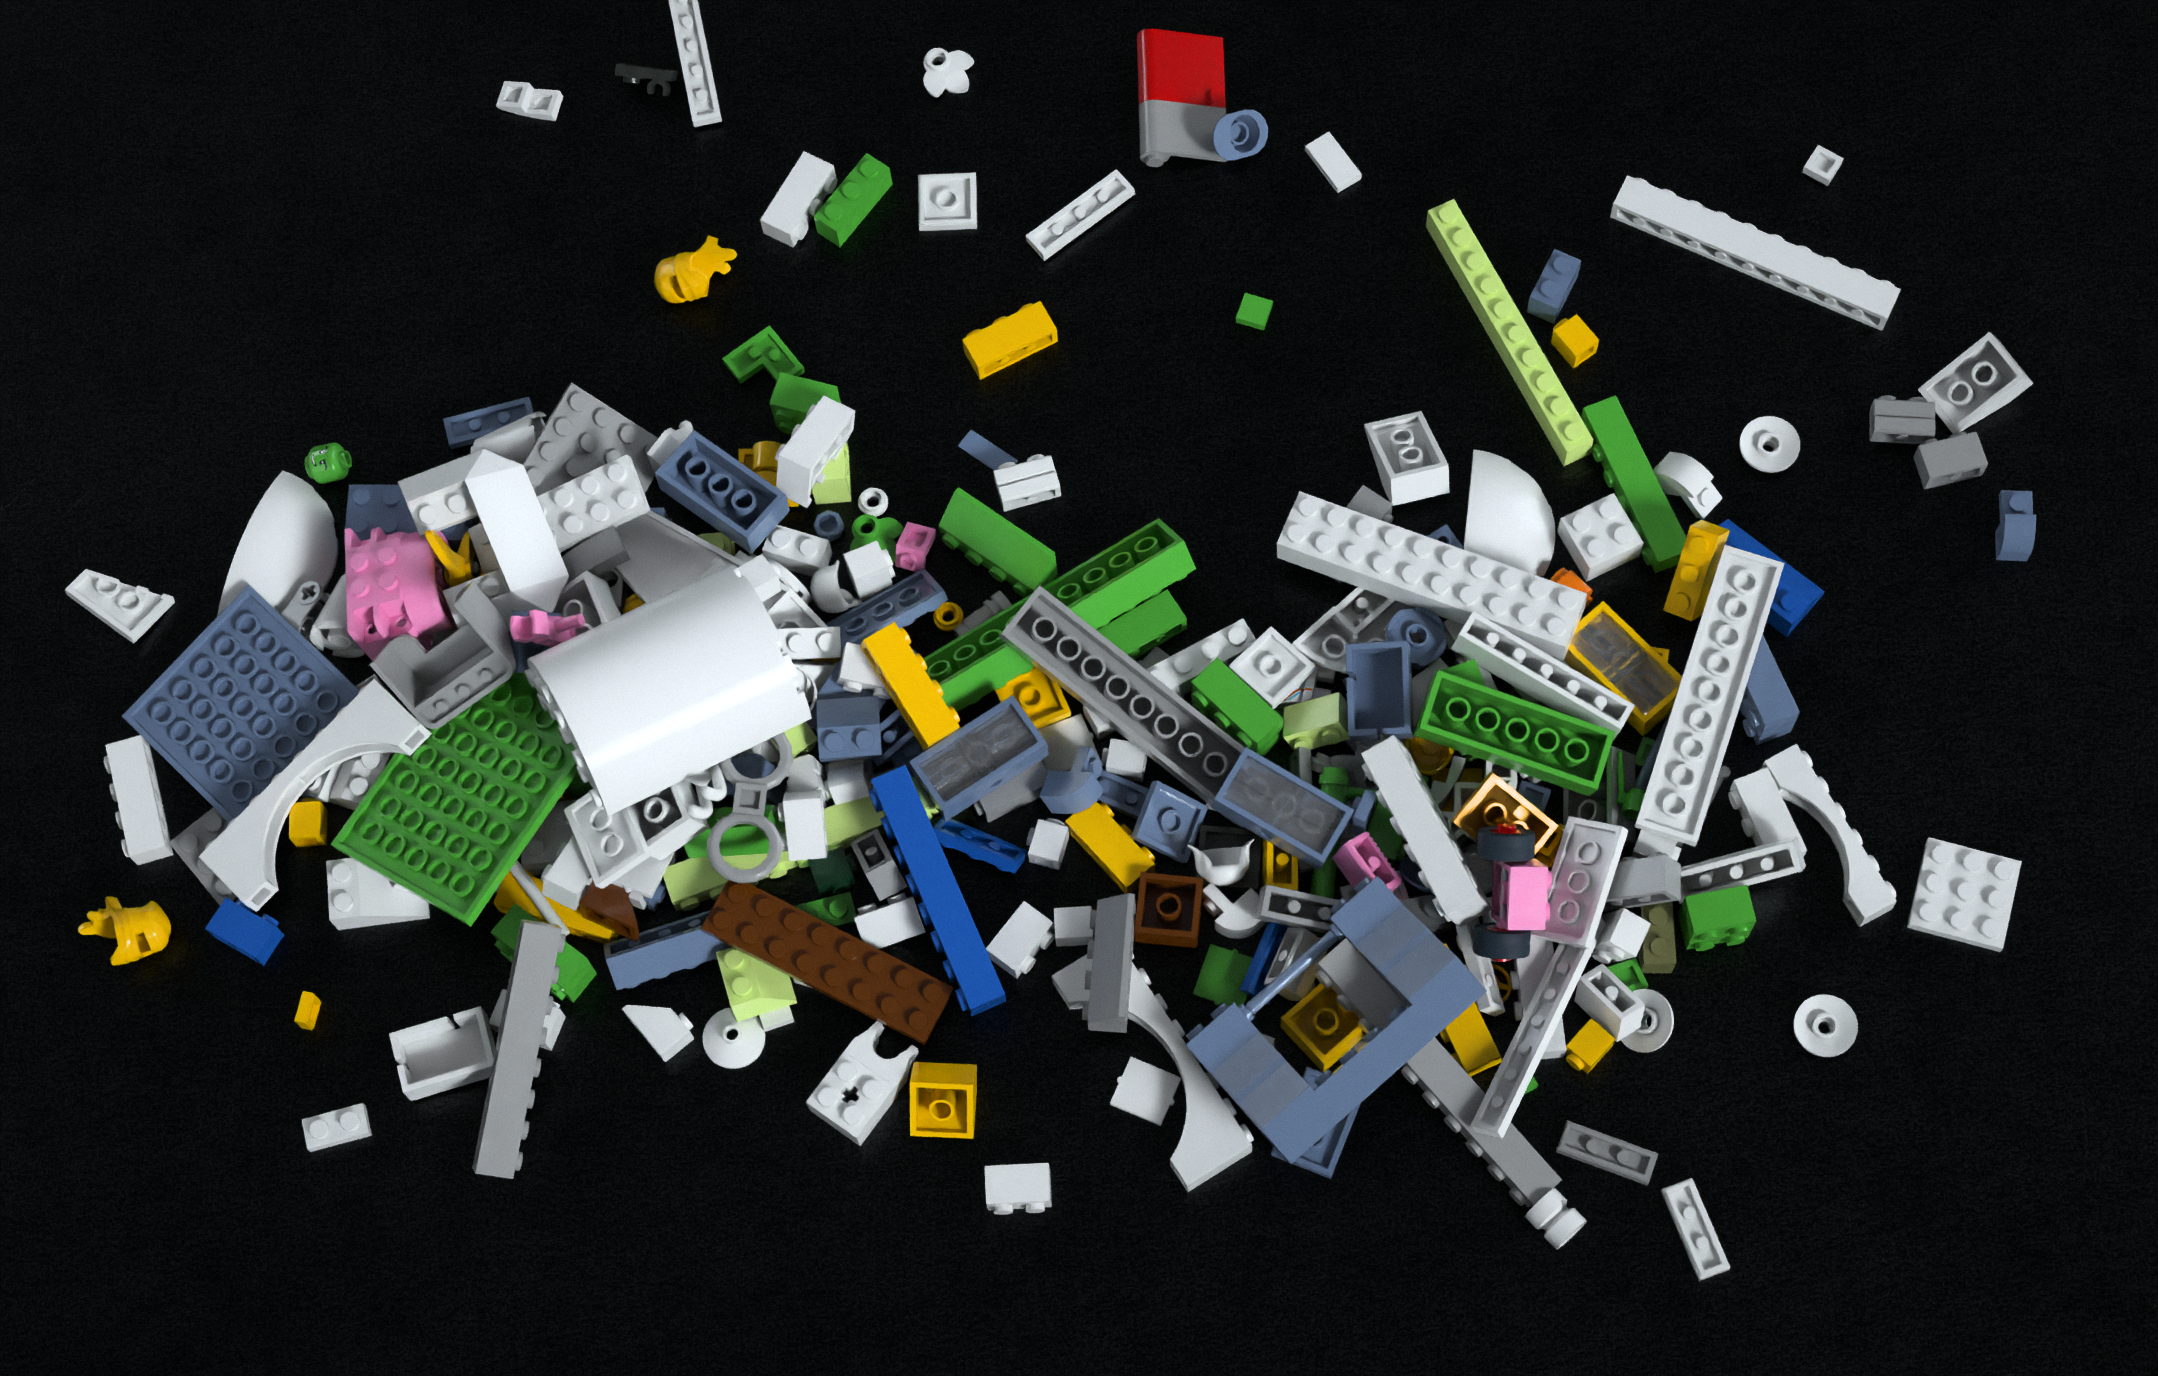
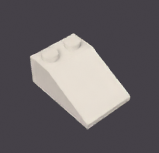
(1975, 384)
(1408, 458)
(366, 898)

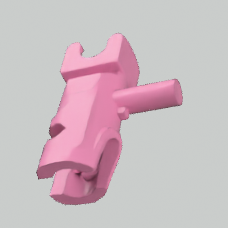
(544, 628)

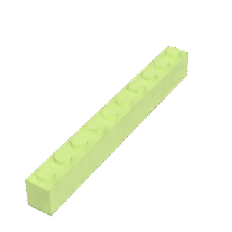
(1509, 333)
(697, 881)

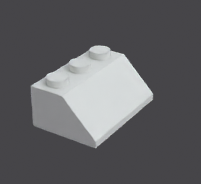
(357, 778)

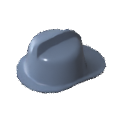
(1240, 134)

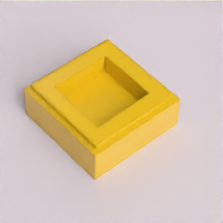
(307, 1010)

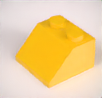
(943, 1100)

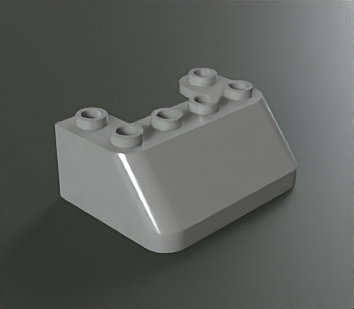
(455, 671)

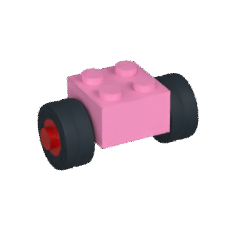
(1517, 893)

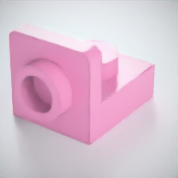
(914, 546)

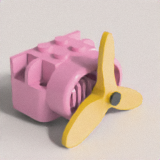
(399, 585)

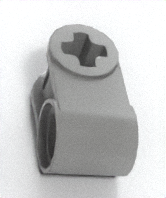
(303, 609)

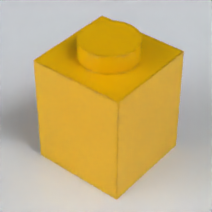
(1574, 340)
(308, 823)
(1588, 1046)

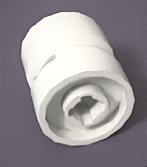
(1555, 1218)

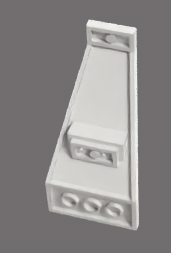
(672, 557)

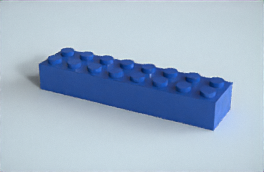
(938, 890)

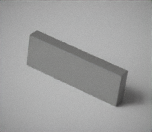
(1607, 1152)

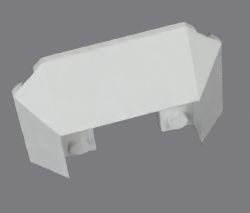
(512, 519)

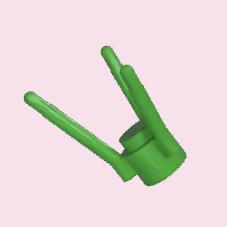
(1631, 801)

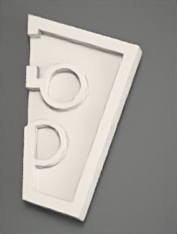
(119, 605)

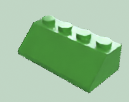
(996, 544)

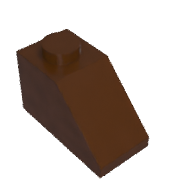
(610, 909)

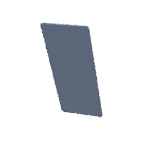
(985, 450)

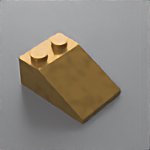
(1498, 803)

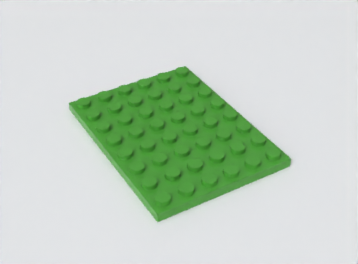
(464, 801)

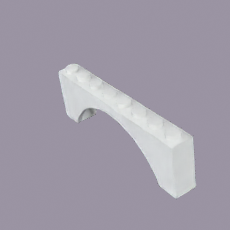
(247, 848)
(1210, 1132)

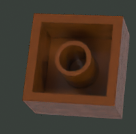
(1168, 910)

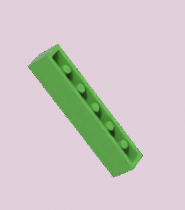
(1634, 483)

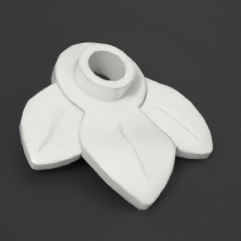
(949, 75)

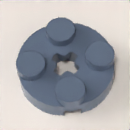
(1431, 632)

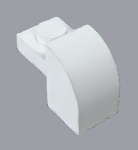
(1688, 478)
(1234, 919)

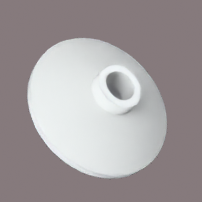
(1771, 432)
(1833, 1013)
(1651, 1038)
(736, 1052)

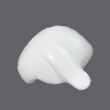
(827, 593)
(1222, 865)

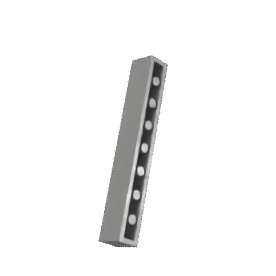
(517, 1049)

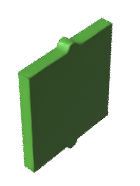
(1223, 976)

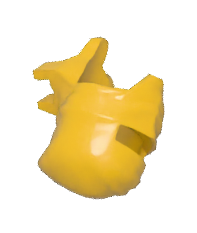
(689, 273)
(137, 929)

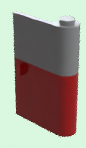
(1179, 94)

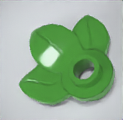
(883, 531)

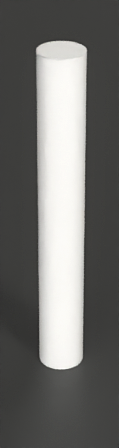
(537, 897)

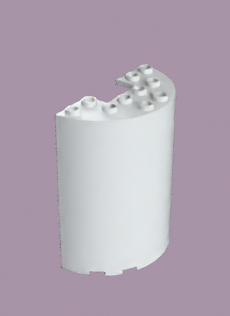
(670, 688)

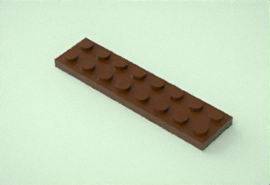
(828, 959)

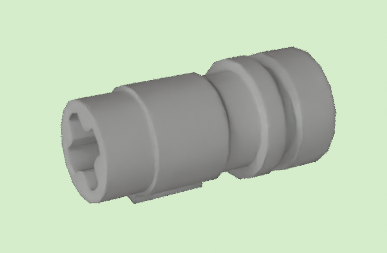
(991, 608)

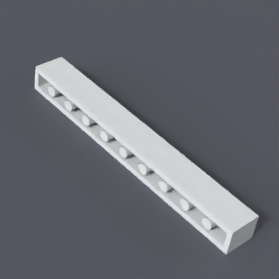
(1755, 252)

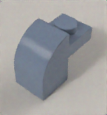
(2017, 526)
(1075, 789)

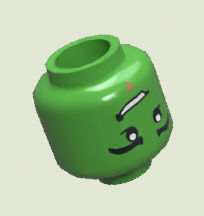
(328, 463)

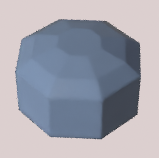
(829, 525)

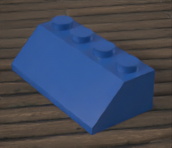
(1794, 592)

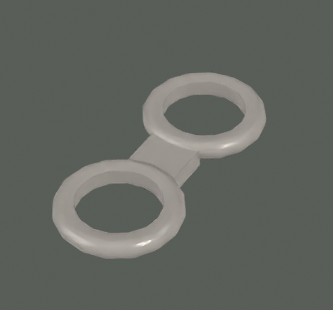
(750, 809)

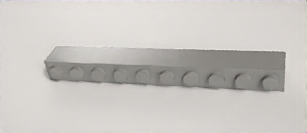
(1439, 1076)

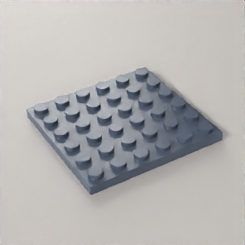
(240, 703)

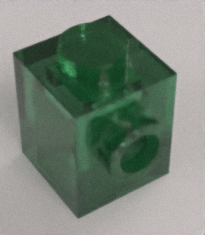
(834, 871)

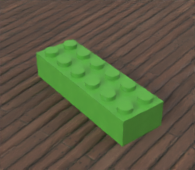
(1514, 733)

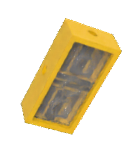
(1625, 664)

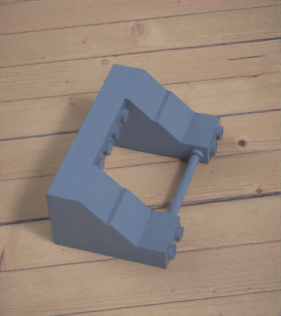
(1405, 957)

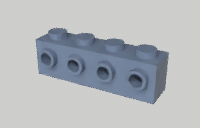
(661, 951)

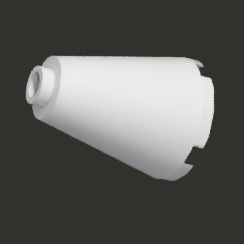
(513, 439)
(331, 625)

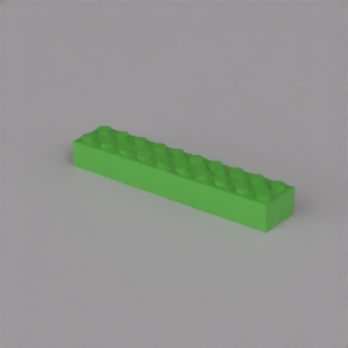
(1093, 591)

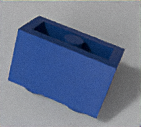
(245, 931)

